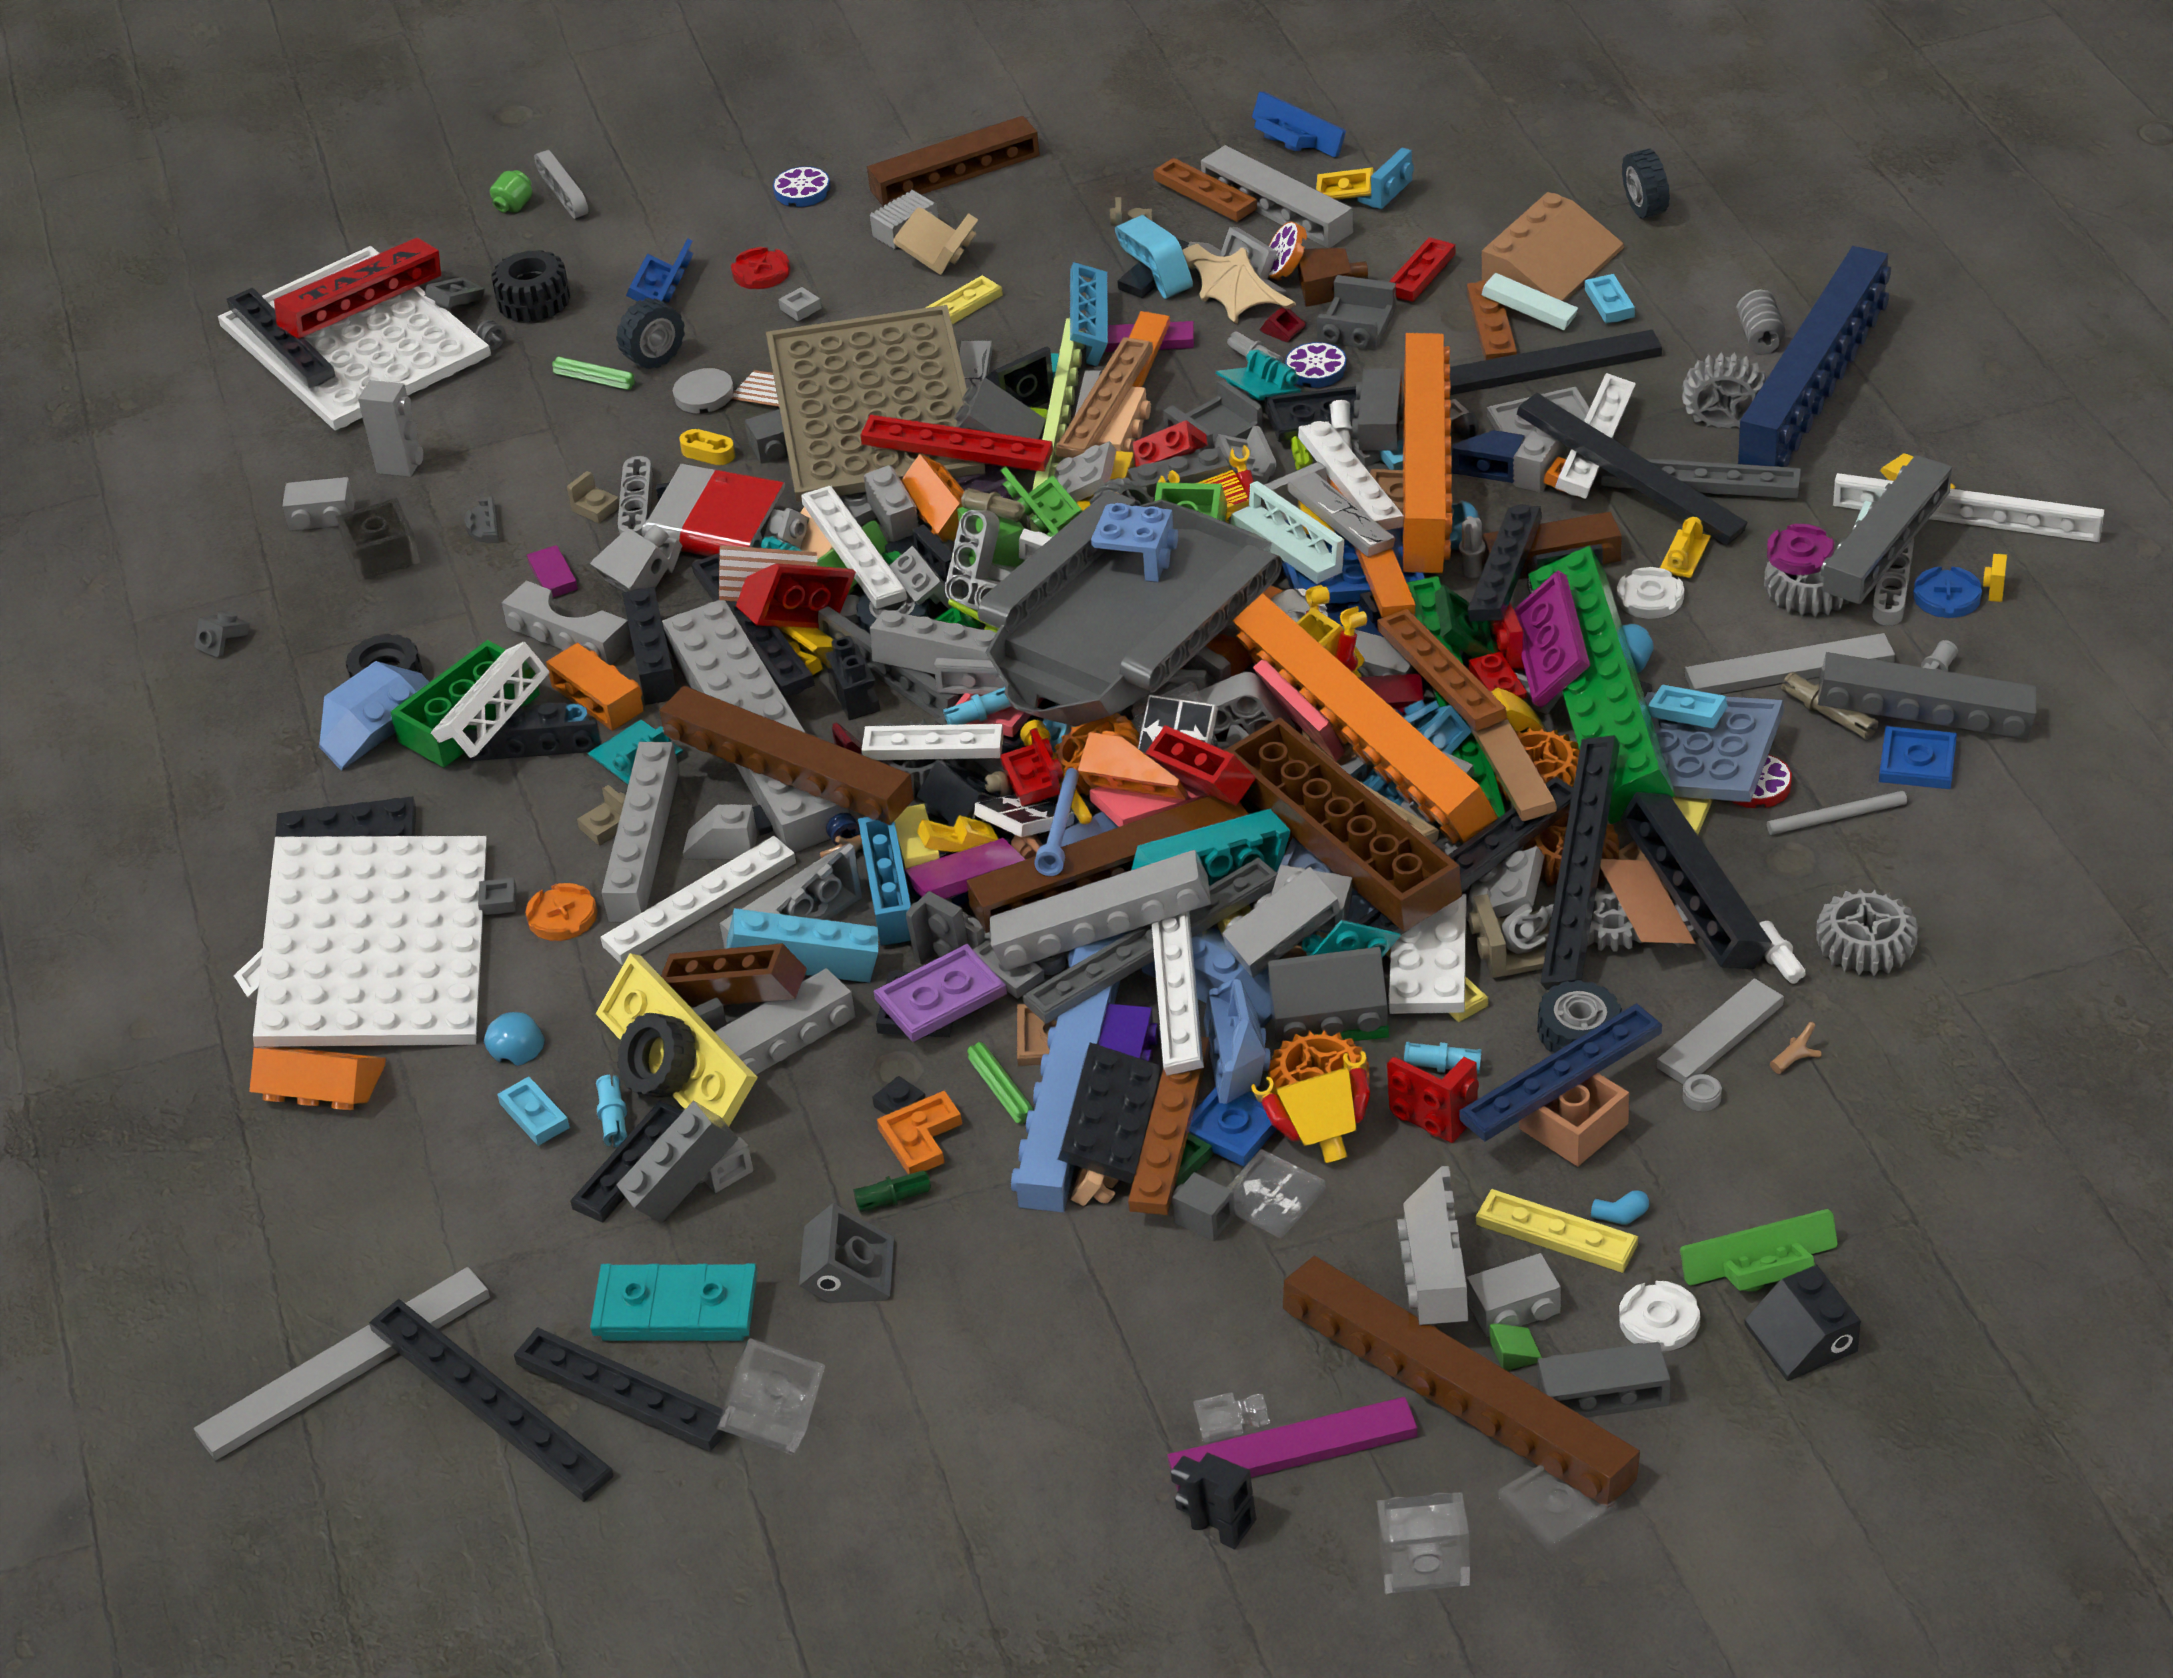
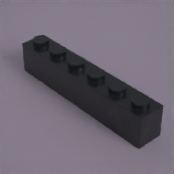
(1695, 881)

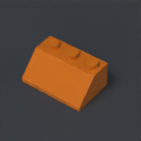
(314, 1076)

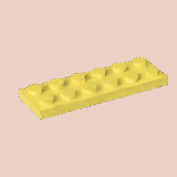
(718, 1077)

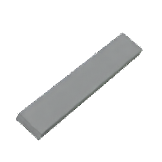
(1775, 666)

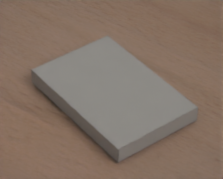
(1504, 416)

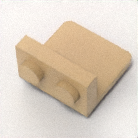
(933, 240)

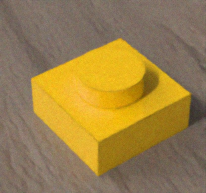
(1995, 577)

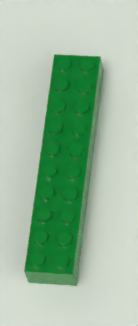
(1608, 693)

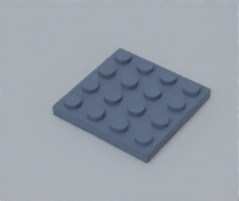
(1721, 759)

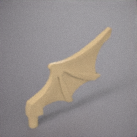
(1232, 281)

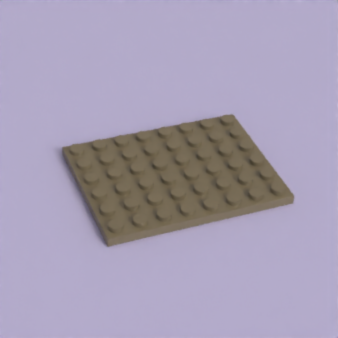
(861, 367)

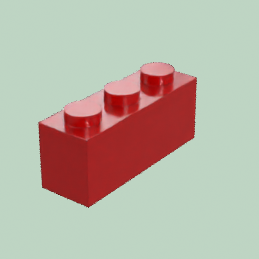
(1201, 765)

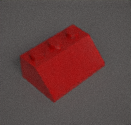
(793, 594)

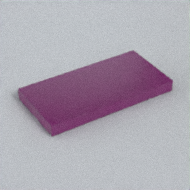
(1551, 639)

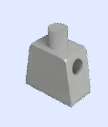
(633, 560)

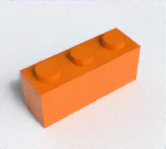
(935, 496)
(595, 685)

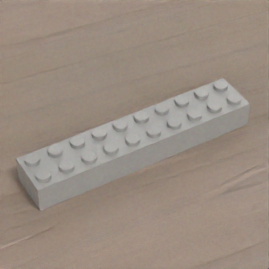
(724, 664)

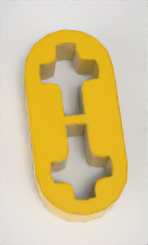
(707, 447)

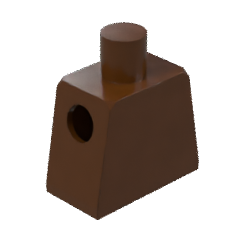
(1319, 270)

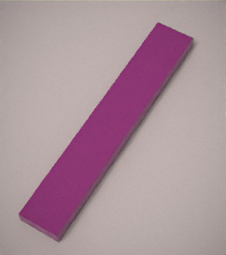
(1312, 1439)

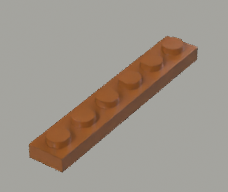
(1442, 670)
(1166, 1139)

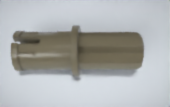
(993, 502)

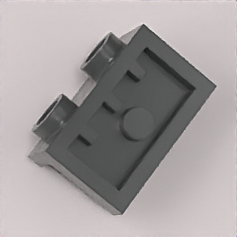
(935, 927)

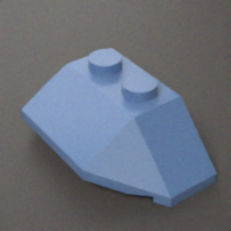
(358, 711)
(1217, 965)
(1235, 1041)

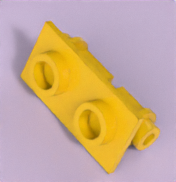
(1686, 549)

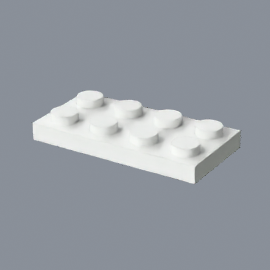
(1431, 964)

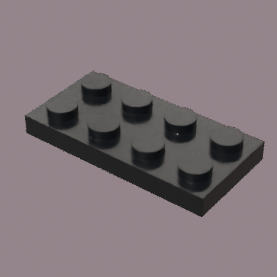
(366, 819)
(1109, 1113)

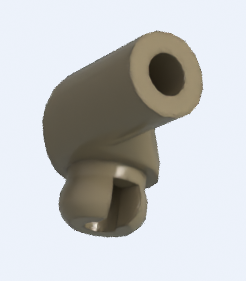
(999, 783)

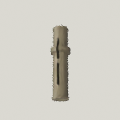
(1808, 693)

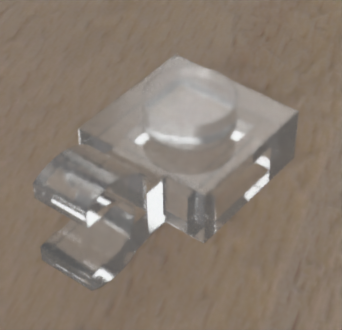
(1223, 1416)

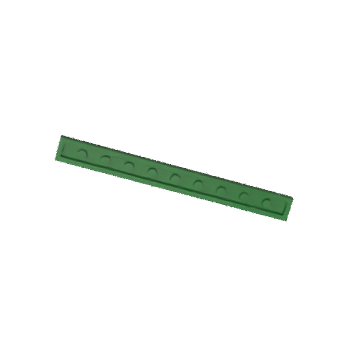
(1469, 749)

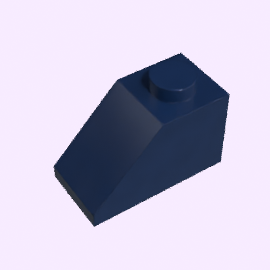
(1487, 455)

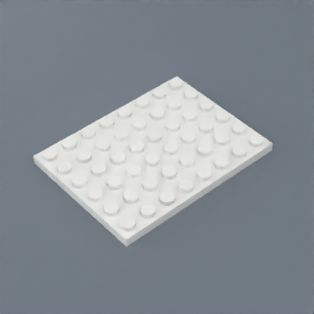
(392, 341)
(372, 942)

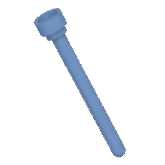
(1050, 856)

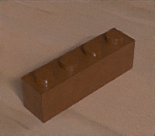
(1571, 534)
(735, 974)

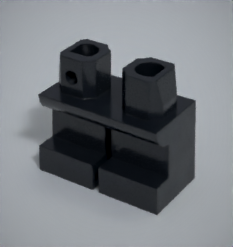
(851, 679)
(1216, 1496)

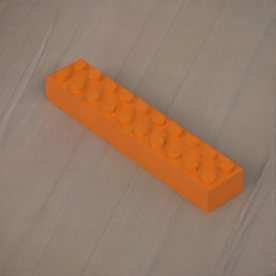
(1426, 454)
(1366, 722)

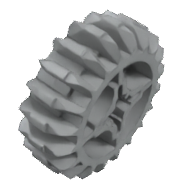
(1730, 383)
(1800, 592)
(1867, 932)

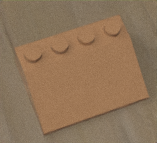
(1551, 248)

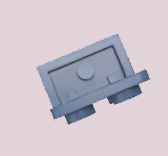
(1138, 530)

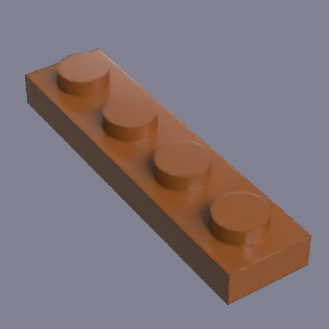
(1205, 189)
(1490, 323)

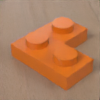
(913, 1128)

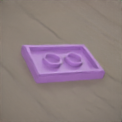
(940, 992)

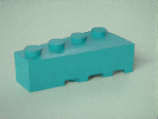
(1224, 845)

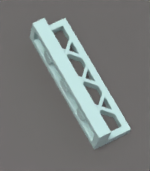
(1291, 541)

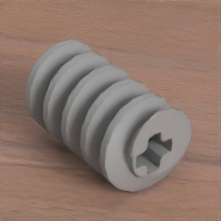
(1761, 321)

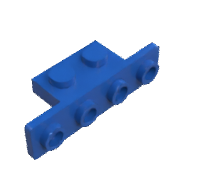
(1296, 126)
(656, 276)

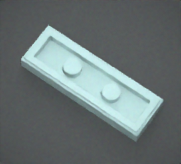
(1529, 301)

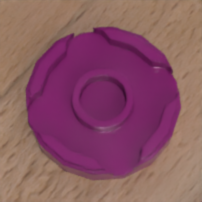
(1799, 549)

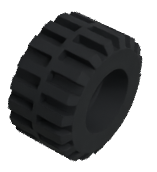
(530, 286)

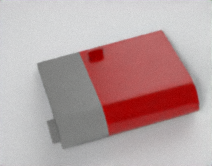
(714, 509)

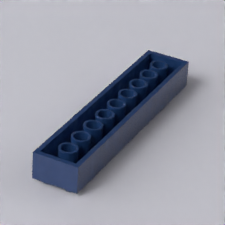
(1815, 360)

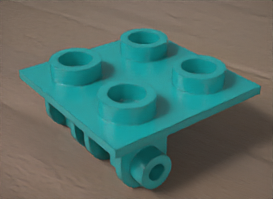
(1262, 376)
(620, 751)
(1348, 937)

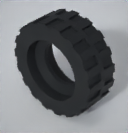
(384, 649)
(677, 1057)

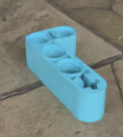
(1158, 251)

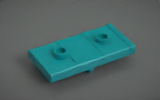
(674, 1302)

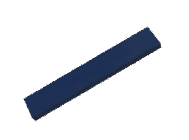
(1560, 1072)

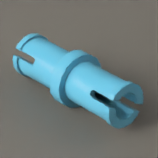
(977, 708)
(1438, 1057)
(611, 1110)

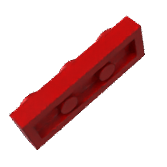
(1422, 268)

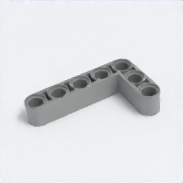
(960, 567)
(1243, 701)

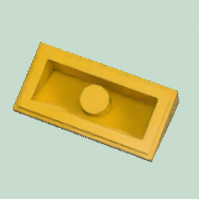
(1346, 183)
(810, 640)

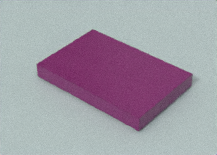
(949, 874)

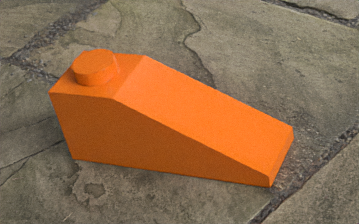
(1119, 765)

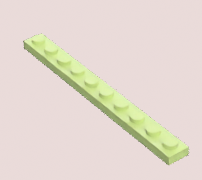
(1061, 398)

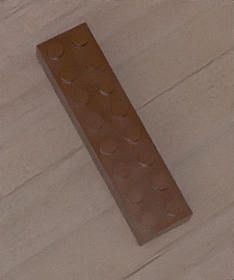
(1347, 826)

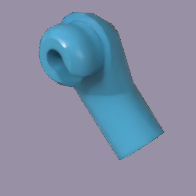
(1623, 1210)

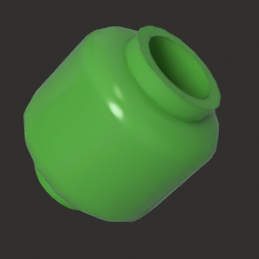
(511, 191)

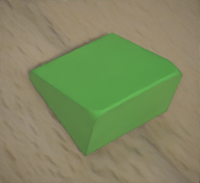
(1513, 1346)

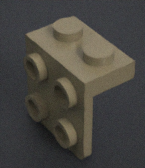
(1492, 943)

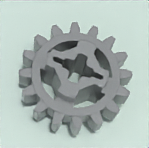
(1610, 922)

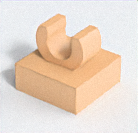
(1093, 1184)

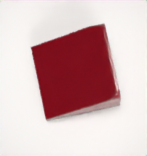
(1283, 325)
(846, 739)

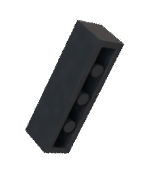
(649, 645)

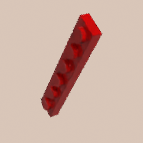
(957, 443)

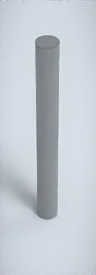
(1836, 812)

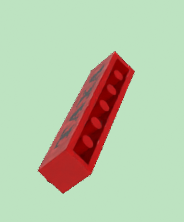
(357, 288)

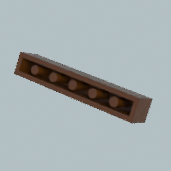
(954, 160)

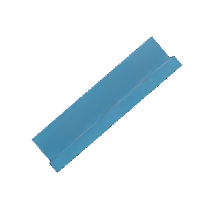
(1096, 310)
(1440, 727)

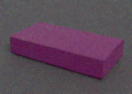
(552, 571)

